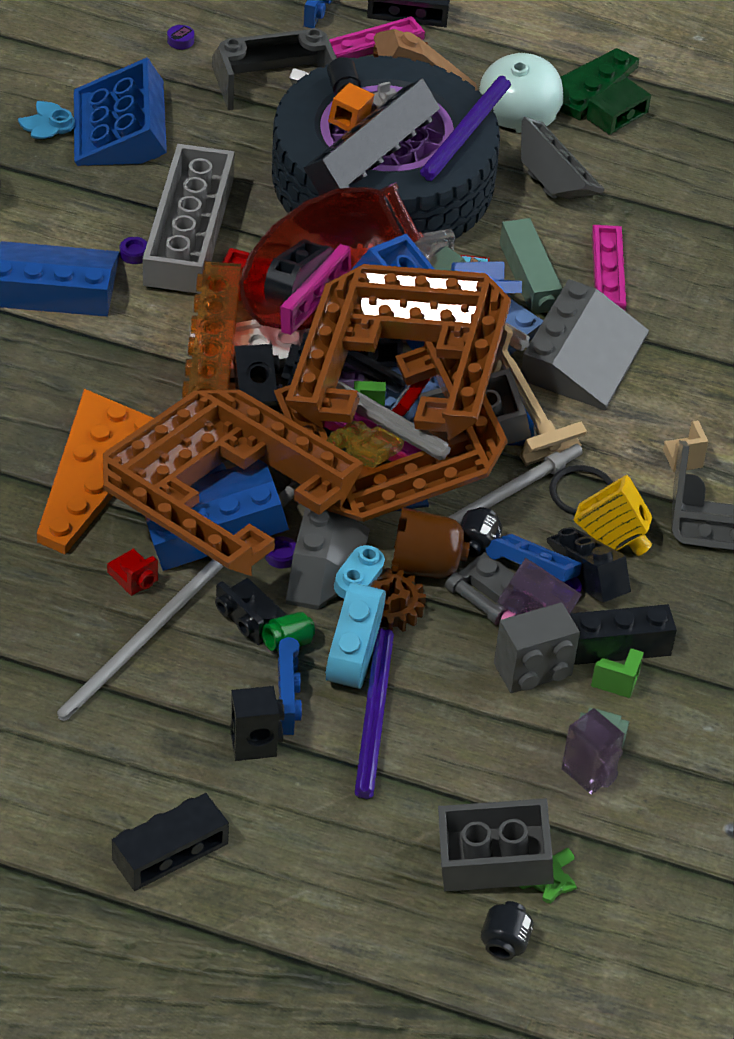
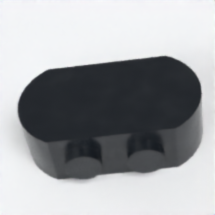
(292, 268)

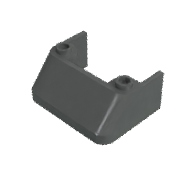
(267, 53)
(692, 517)

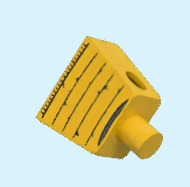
(616, 517)

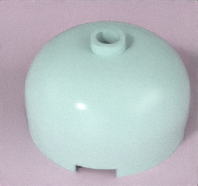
(533, 93)

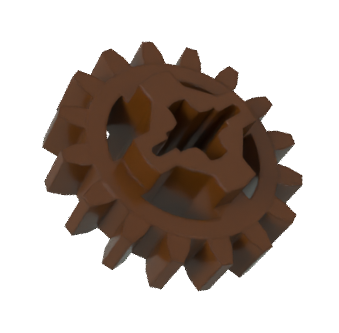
(403, 599)

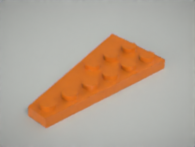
(79, 484)

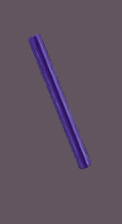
(465, 128)
(374, 715)

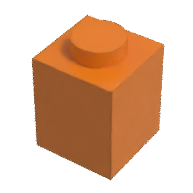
(350, 106)

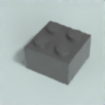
(536, 647)

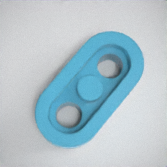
(362, 566)

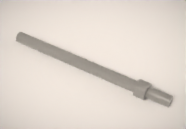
(551, 464)

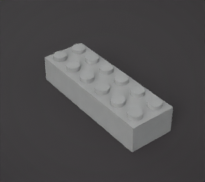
(188, 217)

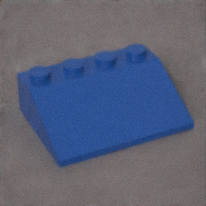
(120, 117)
(57, 278)
(232, 502)

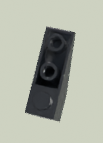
(602, 570)

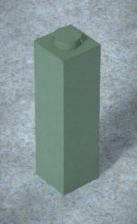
(530, 264)

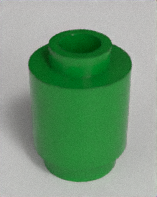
(293, 625)

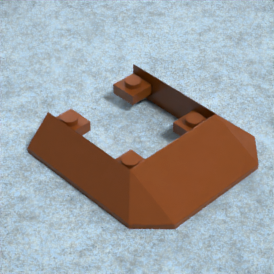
(418, 304)
(197, 434)
(419, 474)

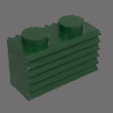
(618, 105)

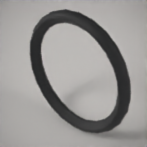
(561, 473)

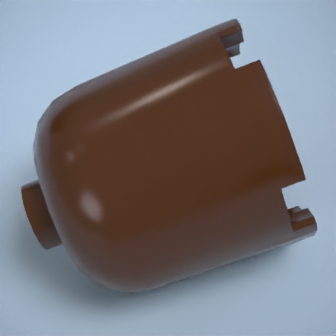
(428, 545)

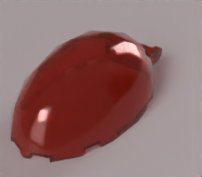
(338, 217)

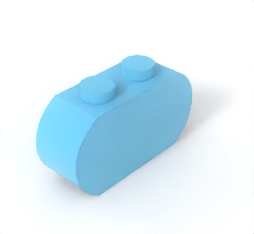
(355, 635)

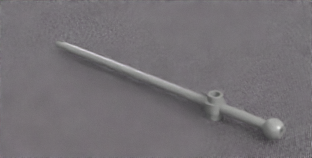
(151, 628)

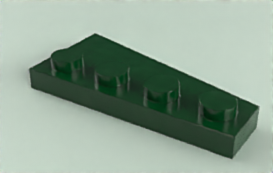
(593, 79)

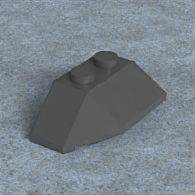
(554, 164)
(319, 553)

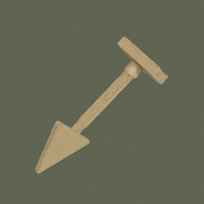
(548, 437)

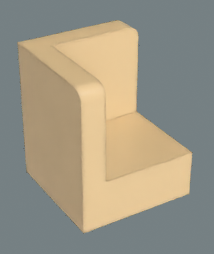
(698, 446)

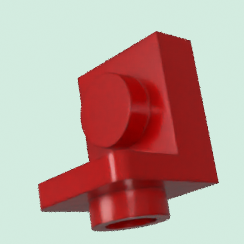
(134, 571)

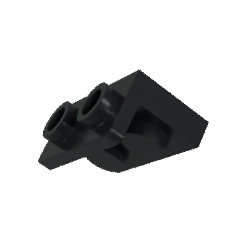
(247, 607)

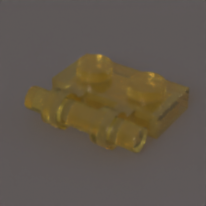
(366, 444)

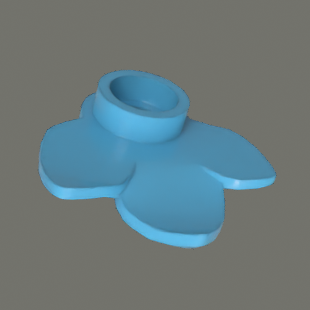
(48, 121)

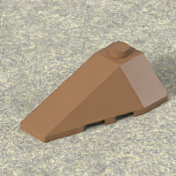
(407, 45)

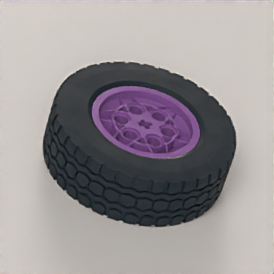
(449, 201)

